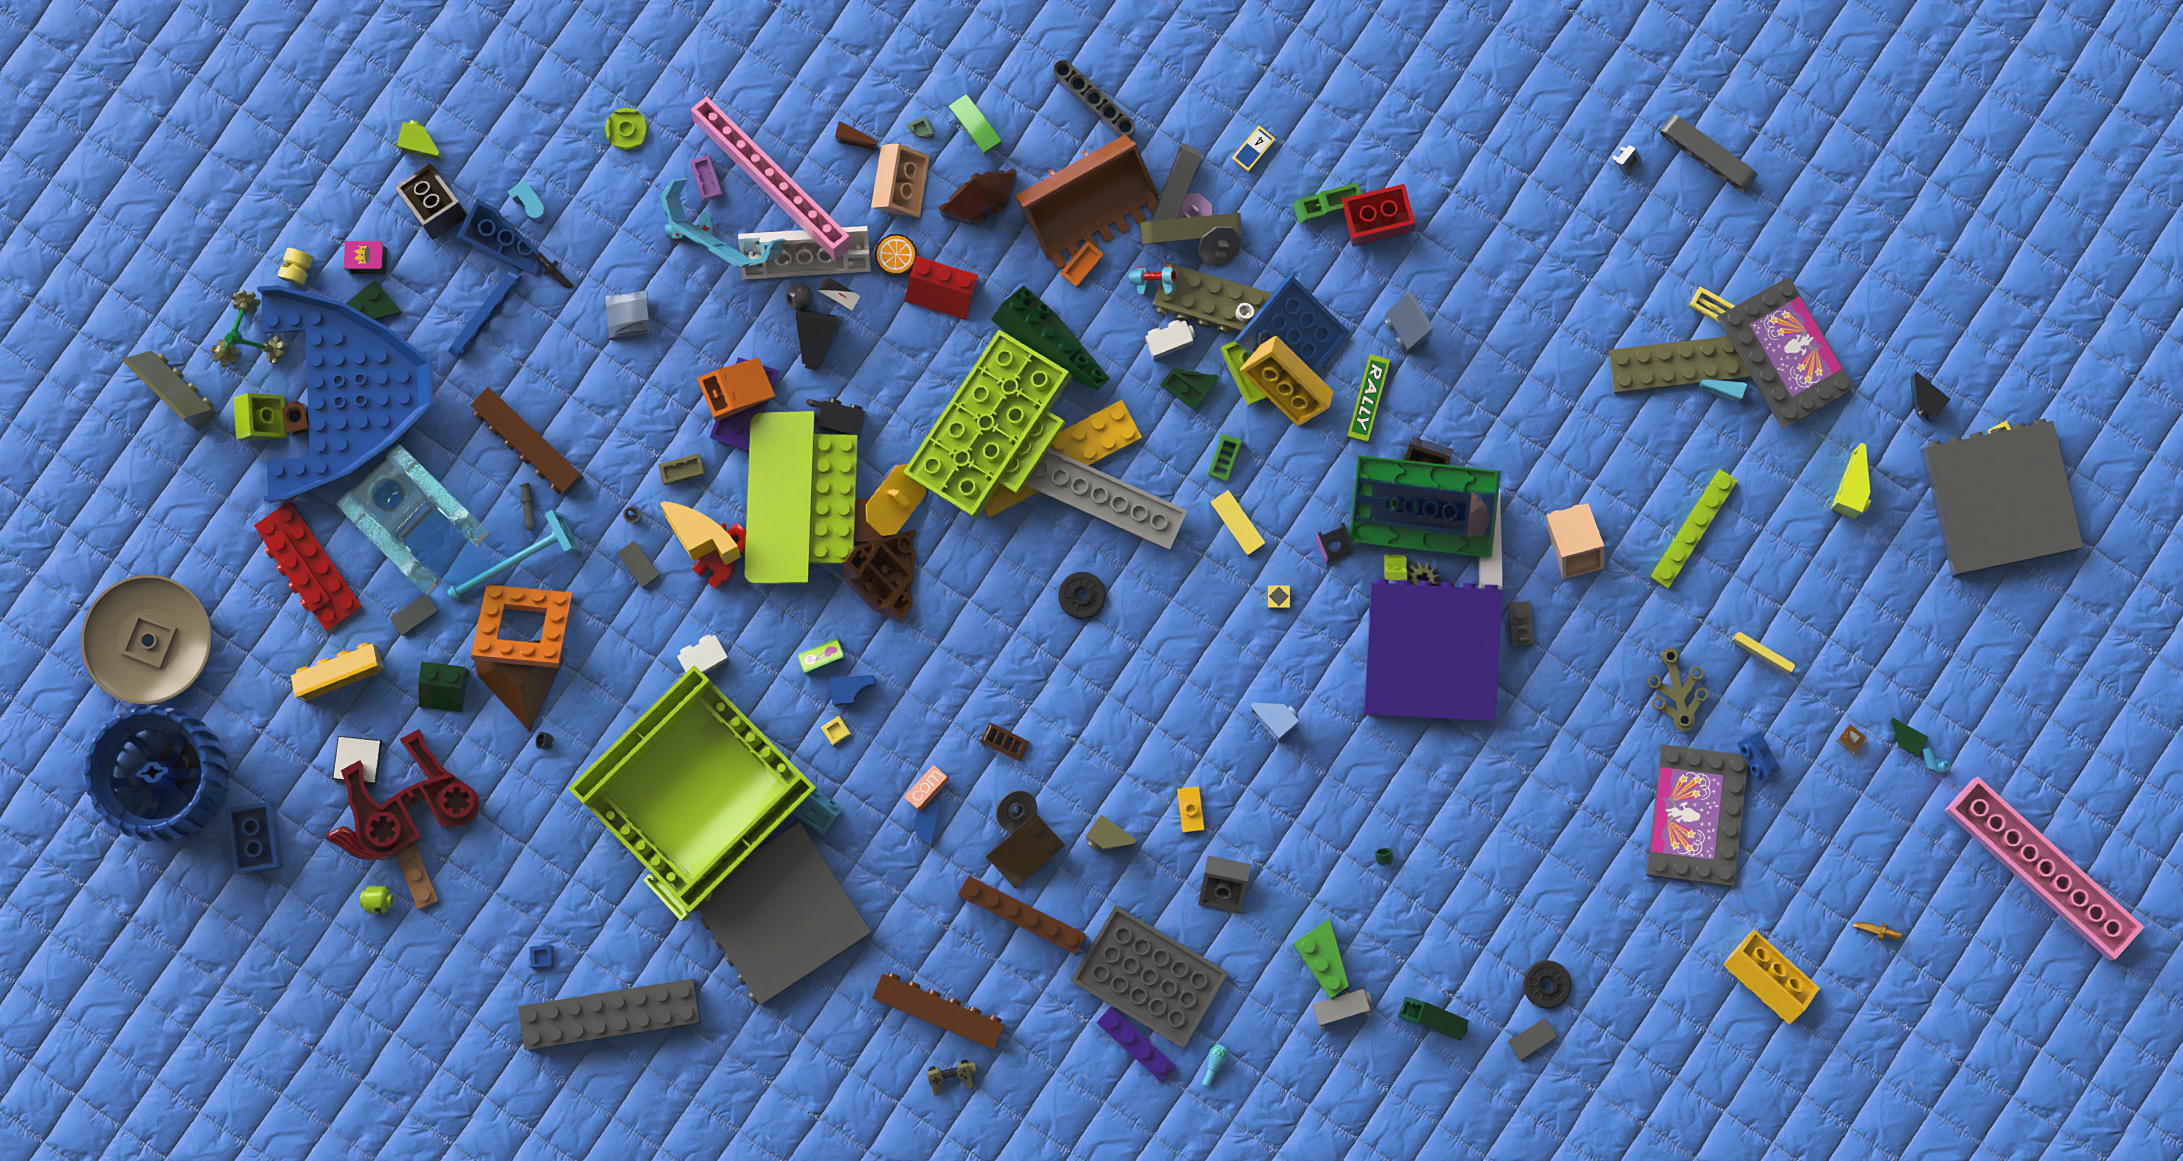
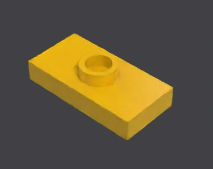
(1190, 809)

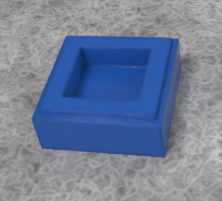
(541, 956)

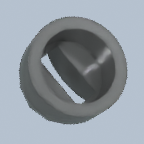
(631, 518)

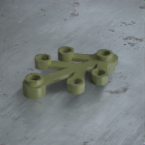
(1677, 692)

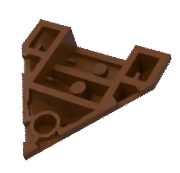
(980, 197)
(883, 573)
(519, 686)

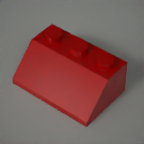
(1378, 215)
(941, 287)

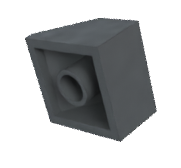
(1224, 884)

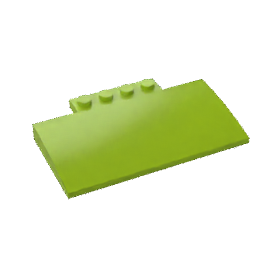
(992, 427)

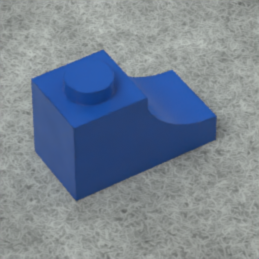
(846, 689)

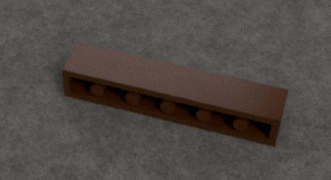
(527, 441)
(1022, 915)
(938, 1011)

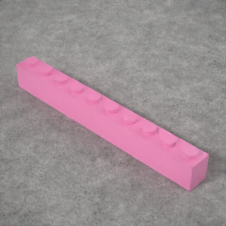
(771, 178)

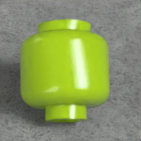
(376, 900)

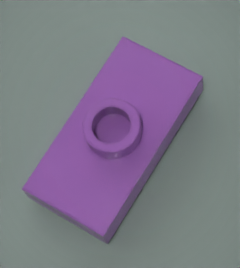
(706, 178)

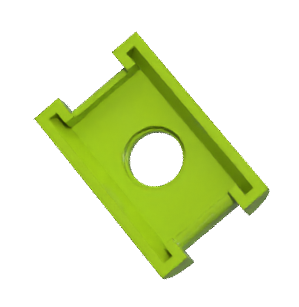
(668, 898)

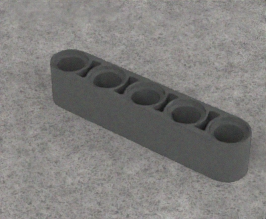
(1089, 90)
(1708, 153)
(1177, 184)

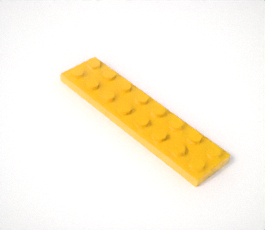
(1084, 442)

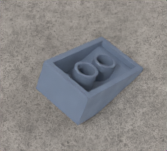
(1408, 323)

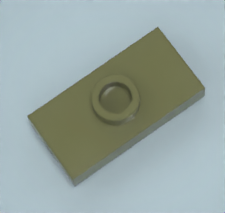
(681, 469)

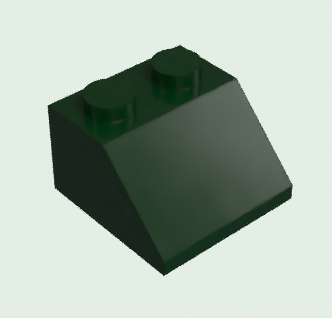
(442, 686)

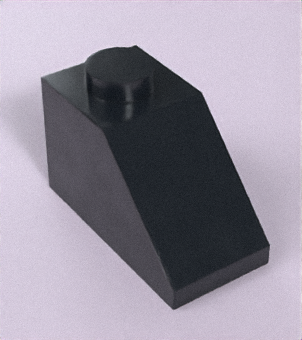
(1926, 398)

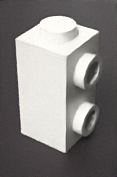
(1170, 339)

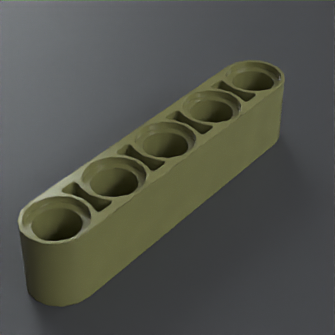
(1186, 228)

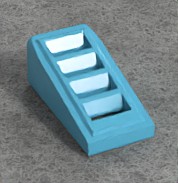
(1728, 390)

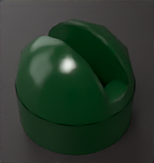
(1383, 856)

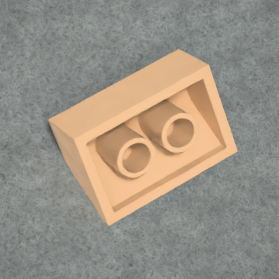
(900, 180)

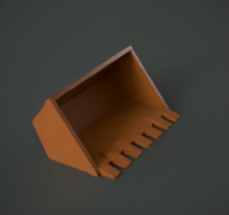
(1088, 198)

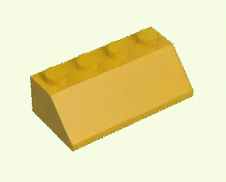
(1287, 381)
(338, 672)
(1771, 976)

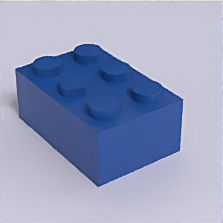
(254, 838)

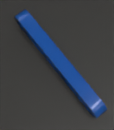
(485, 313)

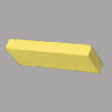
(1237, 523)
(1763, 652)

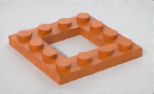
(544, 654)

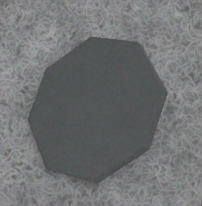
(1219, 245)

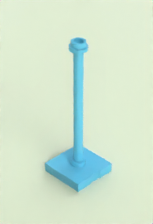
(561, 534)

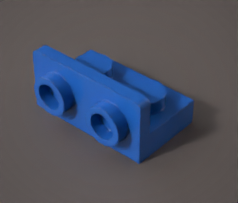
(1758, 756)

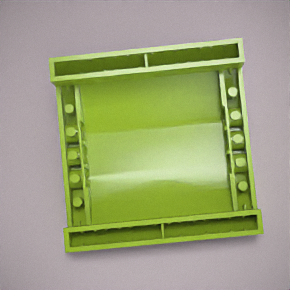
(692, 788)

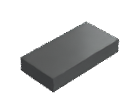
(638, 564)
(414, 614)
(1532, 1039)

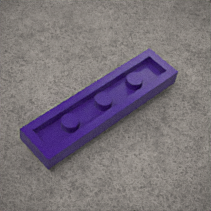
(1136, 1044)

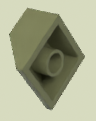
(1108, 836)

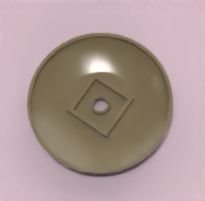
(116, 632)

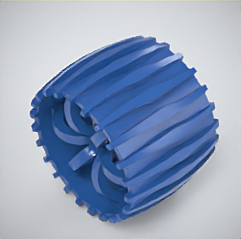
(195, 812)

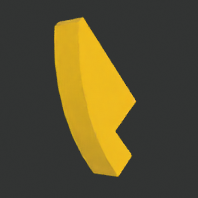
(699, 533)

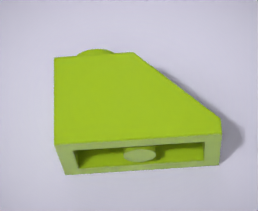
(417, 141)

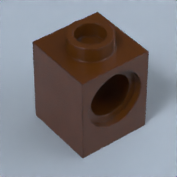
(299, 427)

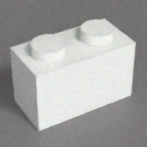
(704, 656)

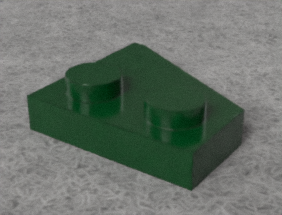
(374, 302)
(1189, 386)

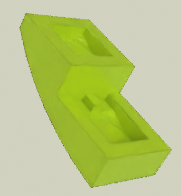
(1395, 567)

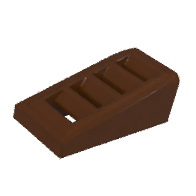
(851, 136)
(985, 740)

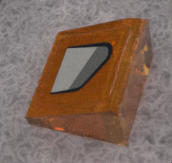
(1851, 739)

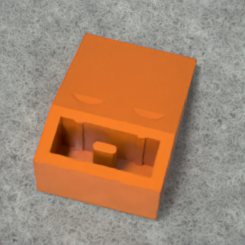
(735, 388)

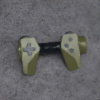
(964, 1071)

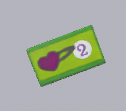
(821, 656)

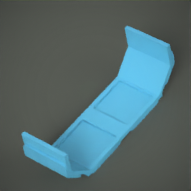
(674, 211)

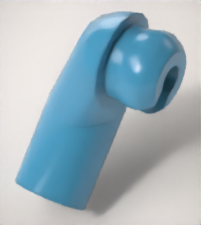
(1934, 764)

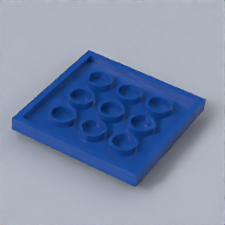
(1298, 321)

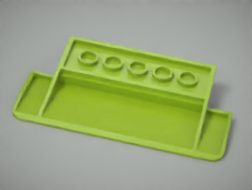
(797, 498)

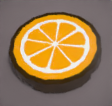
(895, 255)

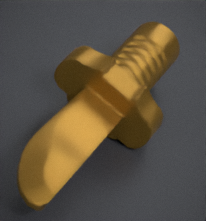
(1882, 931)

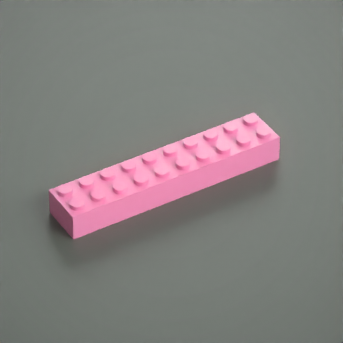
(2044, 869)

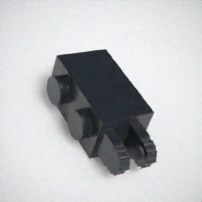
(839, 418)

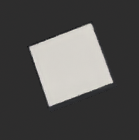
(354, 749)

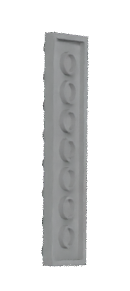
(1107, 498)

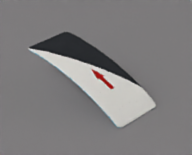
(839, 293)

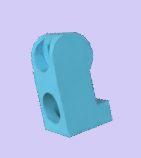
(533, 205)

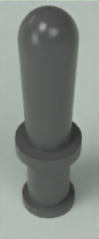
(527, 507)

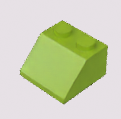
(259, 417)

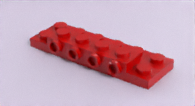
(307, 566)

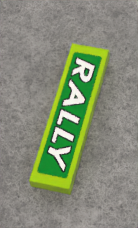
(1368, 398)

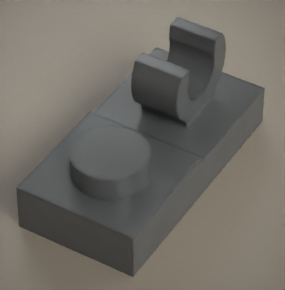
(1520, 624)

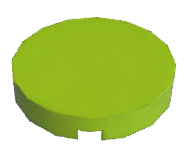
(626, 129)

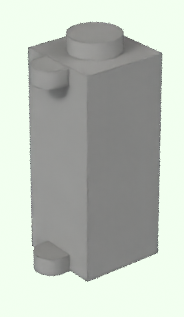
(1342, 1007)

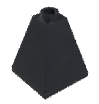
(816, 335)

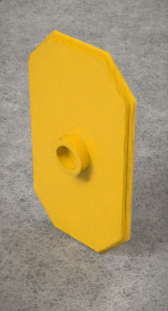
(894, 502)

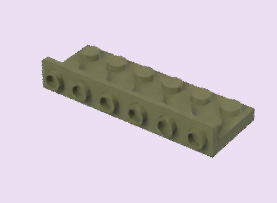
(1208, 300)

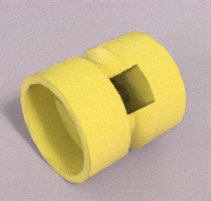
(295, 267)

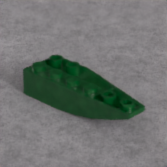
(1040, 329)

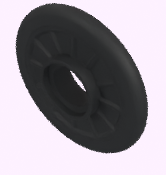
(1077, 608)
(1534, 990)

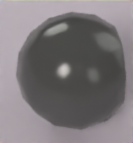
(799, 297)

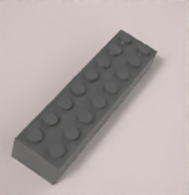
(609, 1014)

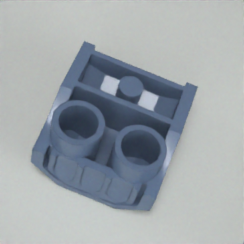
(627, 315)

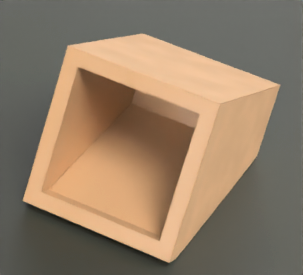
(1576, 541)

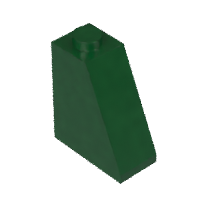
(1433, 1018)

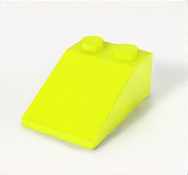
(1855, 486)

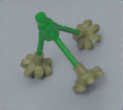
(226, 352)

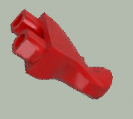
(712, 560)

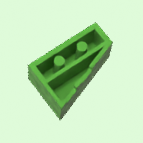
(1323, 958)

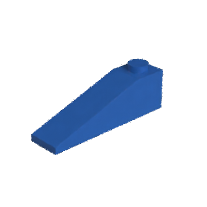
(494, 236)

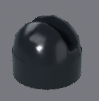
(544, 741)

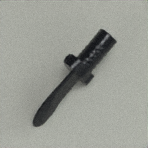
(551, 268)

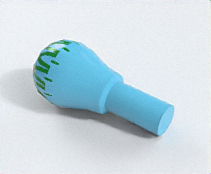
(1217, 1057)

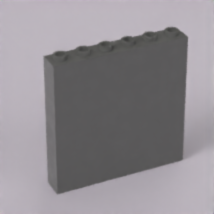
(2002, 497)
(781, 915)

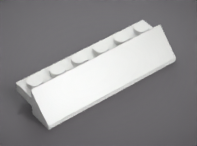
(804, 255)

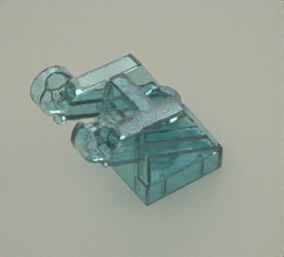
(414, 521)

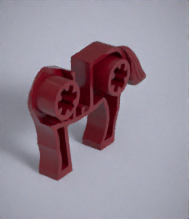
(387, 828)

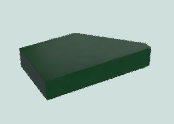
(1908, 738)

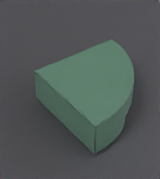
(921, 127)

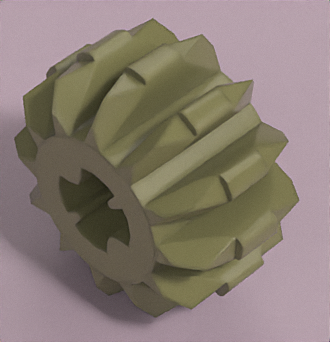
(1417, 573)

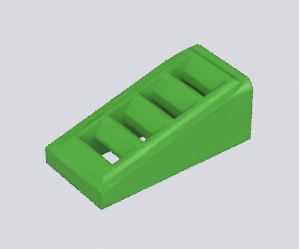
(1236, 441)

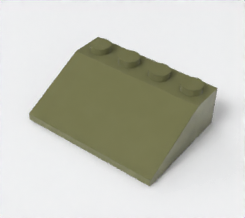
(171, 388)

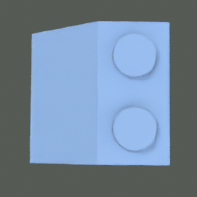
(1275, 718)

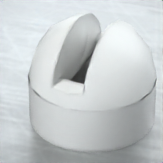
(1241, 308)

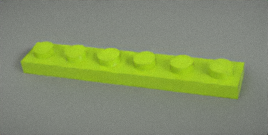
(1693, 528)

